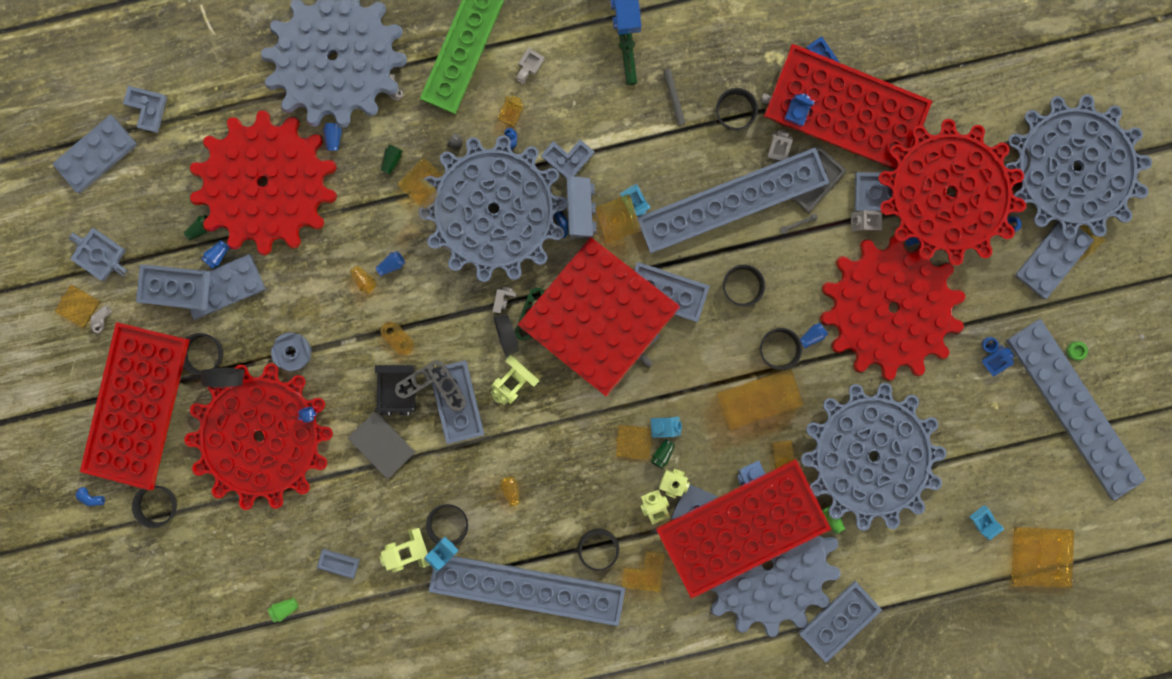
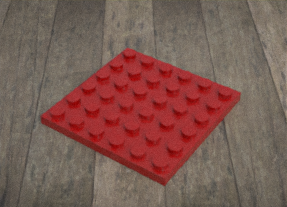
(598, 316)

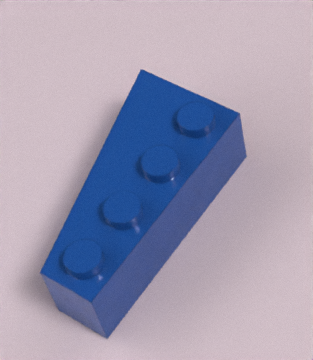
(627, 16)

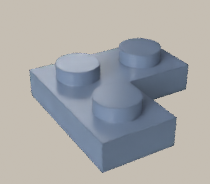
(151, 107)
(568, 163)

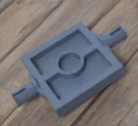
(98, 254)

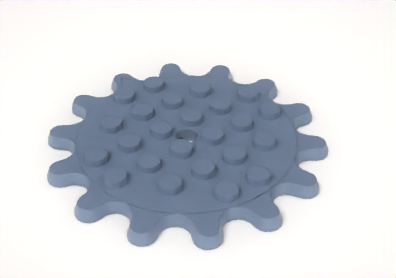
(337, 84)
(1105, 159)
(499, 179)
(902, 461)
(779, 591)

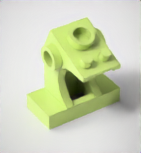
(503, 394)
(390, 556)

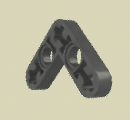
(430, 378)

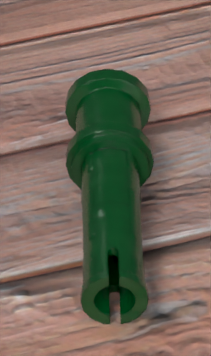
(624, 45)

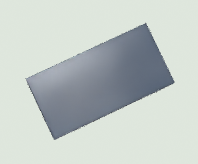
(338, 563)

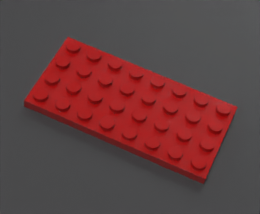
(848, 106)
(134, 406)
(743, 528)

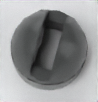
(455, 141)

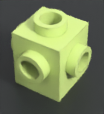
(671, 476)
(655, 507)

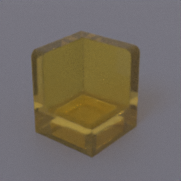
(424, 193)

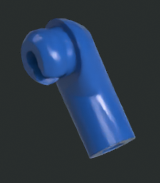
(562, 221)

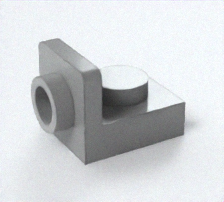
(780, 145)
(866, 220)
(500, 303)

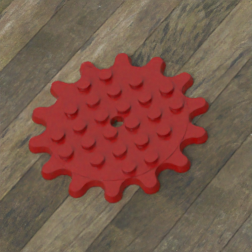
(980, 185)
(269, 211)
(864, 313)
(230, 444)

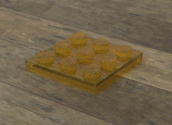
(1043, 557)

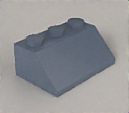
(580, 207)

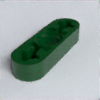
(530, 298)

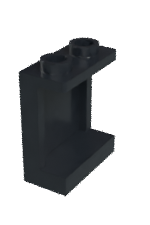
(387, 400)

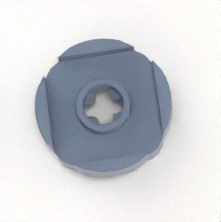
(281, 347)

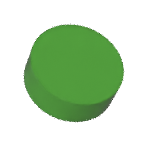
(1077, 350)

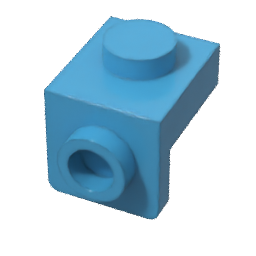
(638, 200)
(666, 427)
(986, 523)
(441, 554)

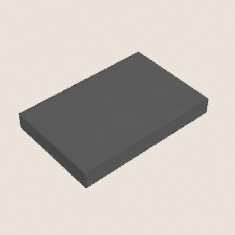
(833, 171)
(381, 445)

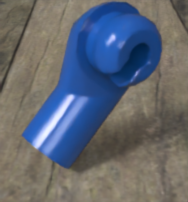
(512, 136)
(83, 497)

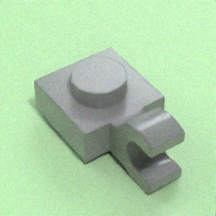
(529, 63)

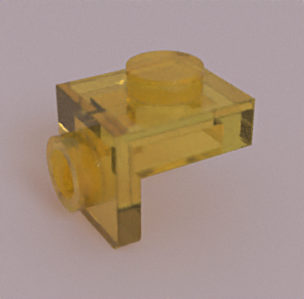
(511, 111)

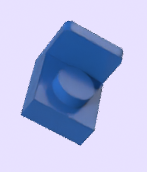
(798, 109)
(998, 360)

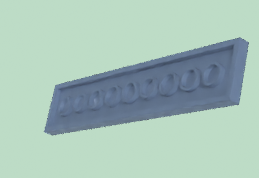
(733, 200)
(1076, 409)
(529, 590)

